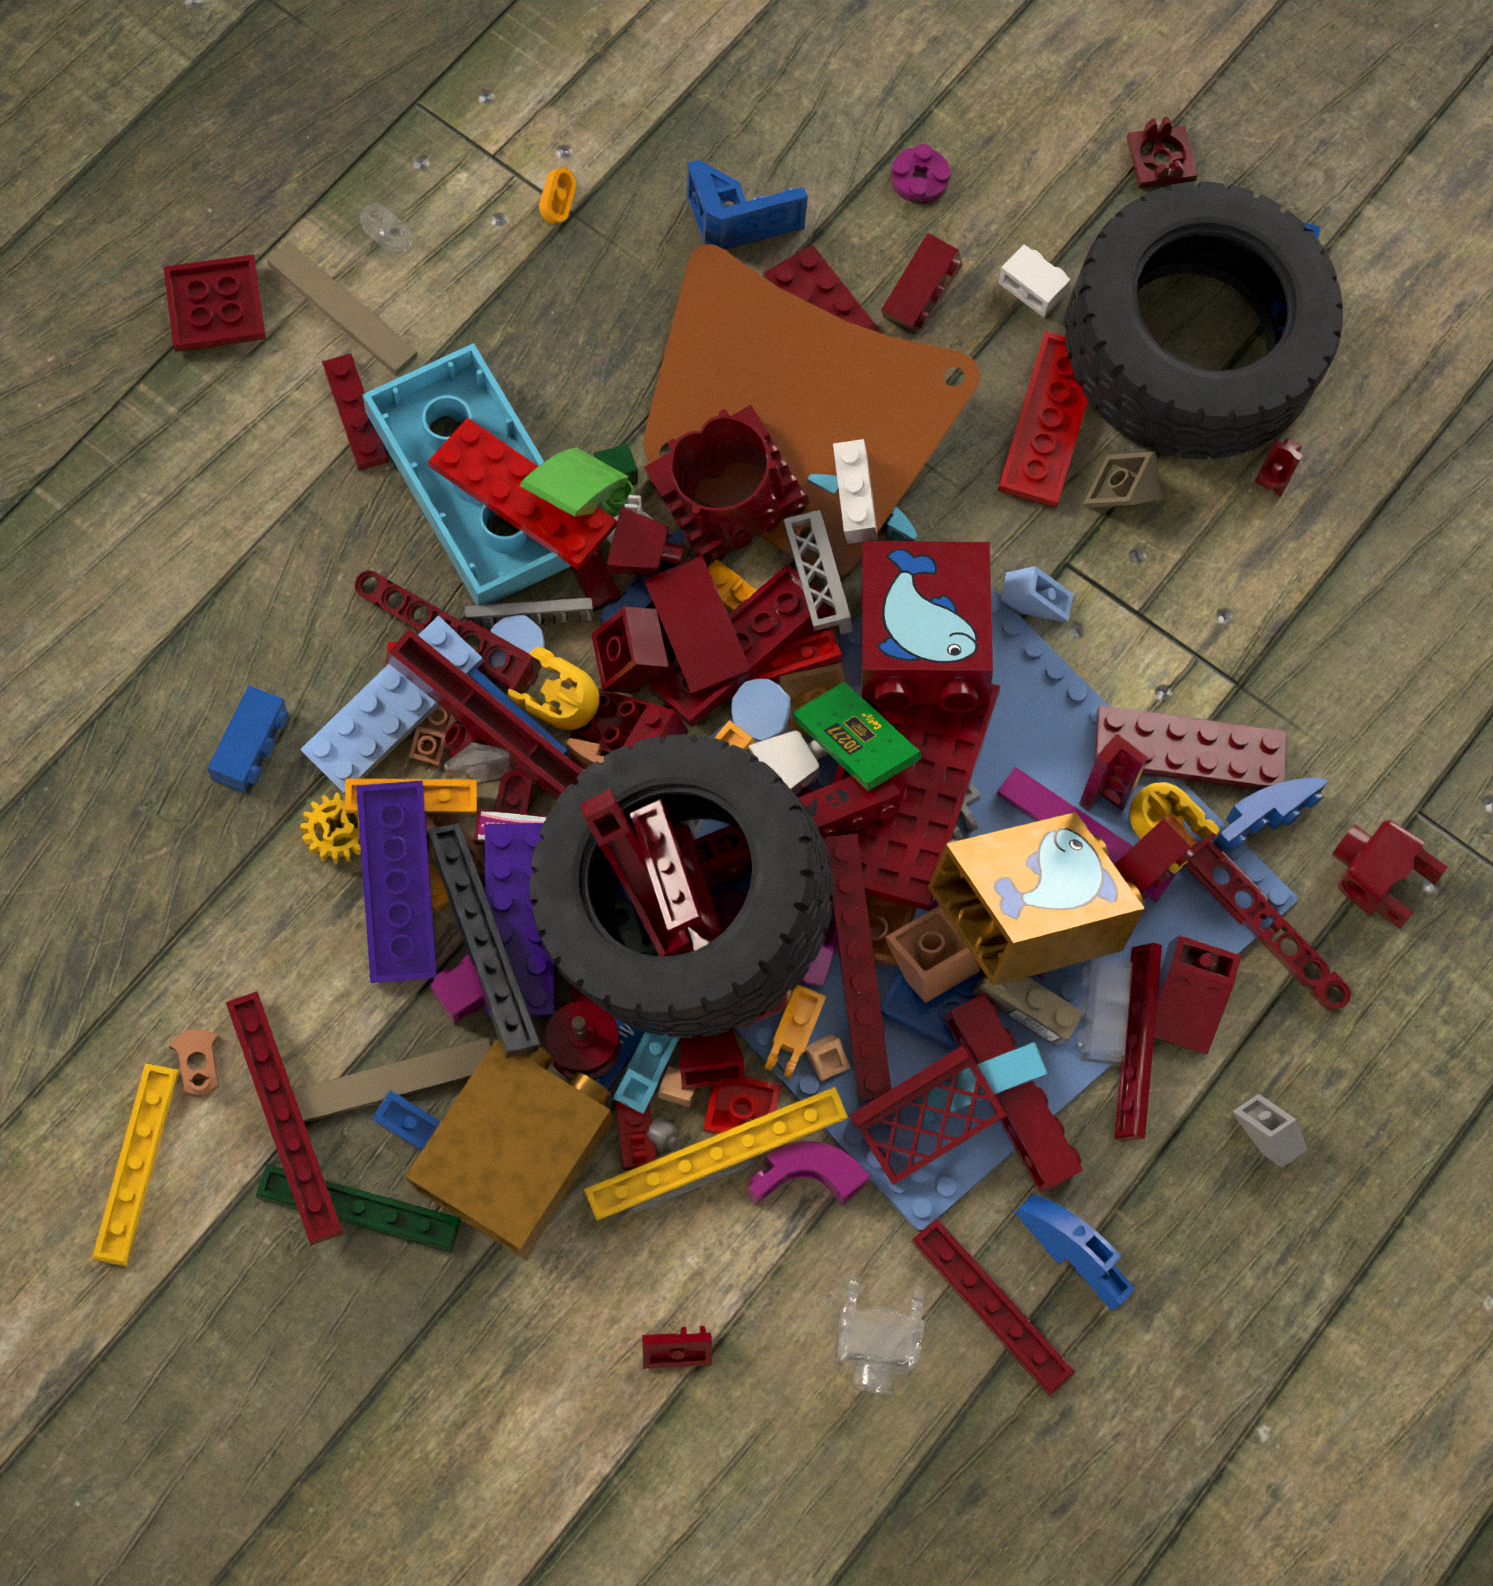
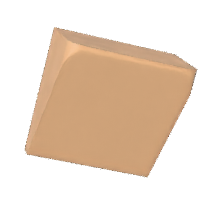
(827, 1057)
(672, 1090)

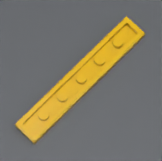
(135, 1165)

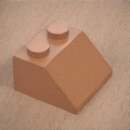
(931, 954)

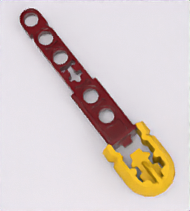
(518, 671)
(1154, 804)

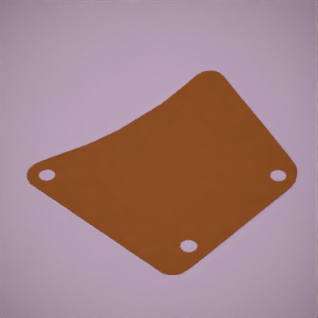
(809, 383)

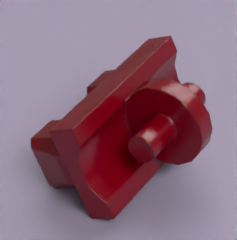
(1279, 466)

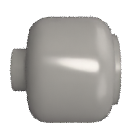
(663, 1135)

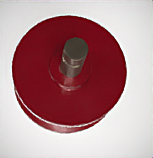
(583, 1040)

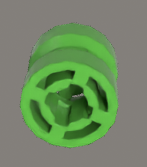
(619, 495)

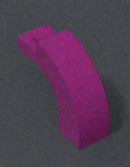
(810, 1160)

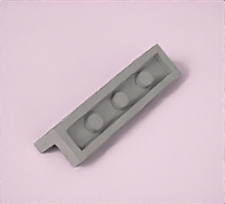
(830, 573)

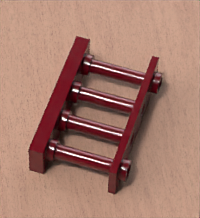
(677, 875)

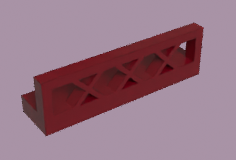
(1109, 770)

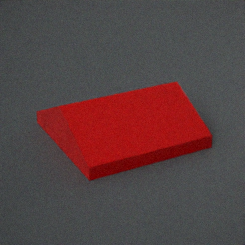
(739, 1103)

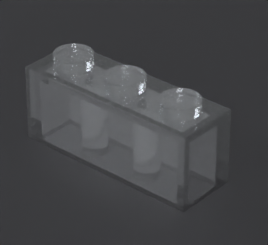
(1104, 1011)

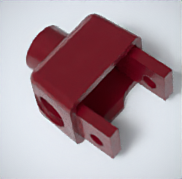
(1380, 862)

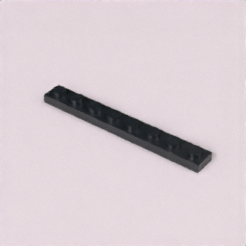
(483, 941)

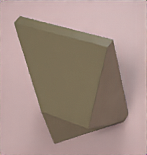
(1125, 481)

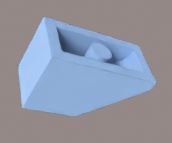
(1036, 594)

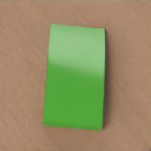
(574, 481)

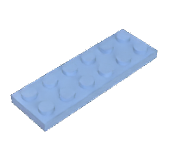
(383, 713)

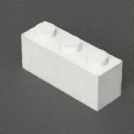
(855, 491)

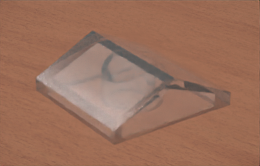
(478, 763)

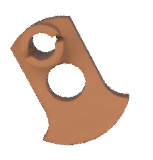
(191, 1043)

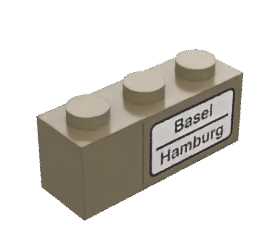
(1033, 1007)

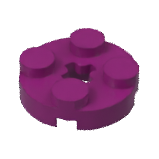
(920, 159)

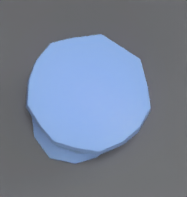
(520, 632)
(761, 708)

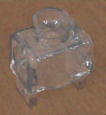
(878, 1341)

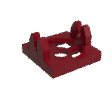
(1163, 176)

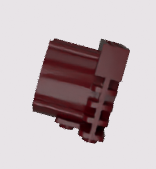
(706, 455)

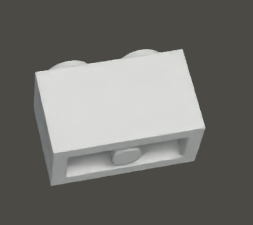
(1034, 280)

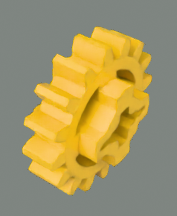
(337, 843)

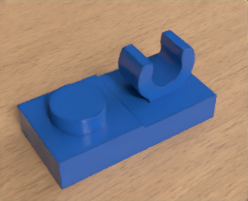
(405, 1120)

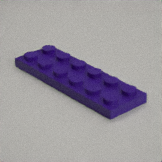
(396, 881)
(507, 890)

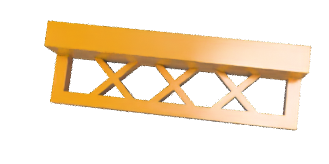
(440, 795)

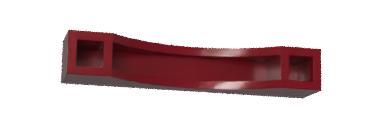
(627, 859)

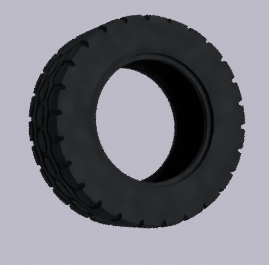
(1238, 243)
(753, 958)

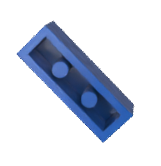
(248, 739)

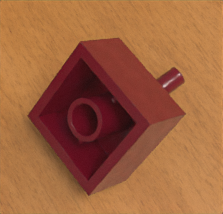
(631, 650)

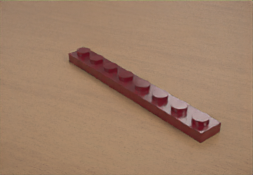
(858, 968)
(284, 1119)

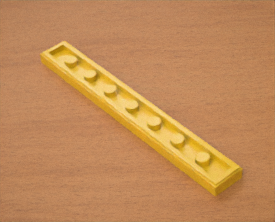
(715, 1154)

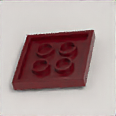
(214, 303)

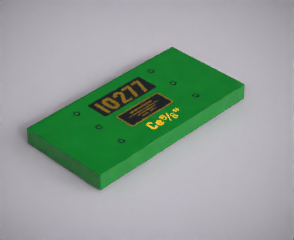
(856, 736)

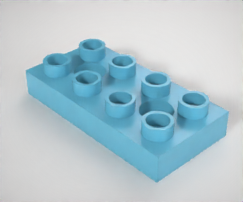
(402, 414)

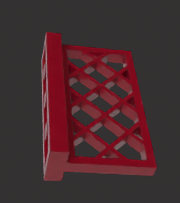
(913, 1089)

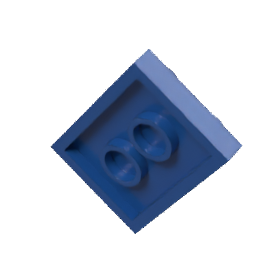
(744, 220)

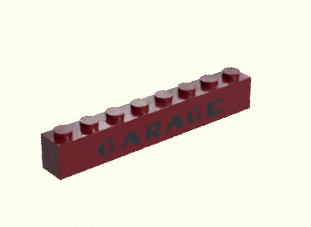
(834, 808)

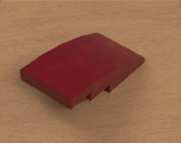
(697, 626)

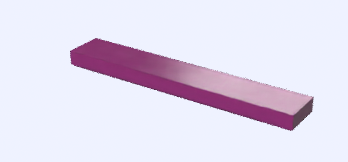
(1042, 804)

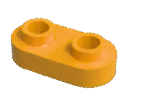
(557, 195)

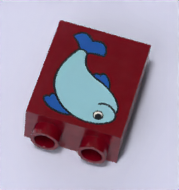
(926, 624)

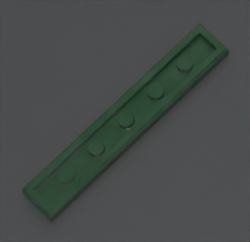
(371, 1211)

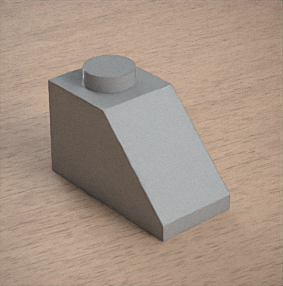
(1271, 1130)

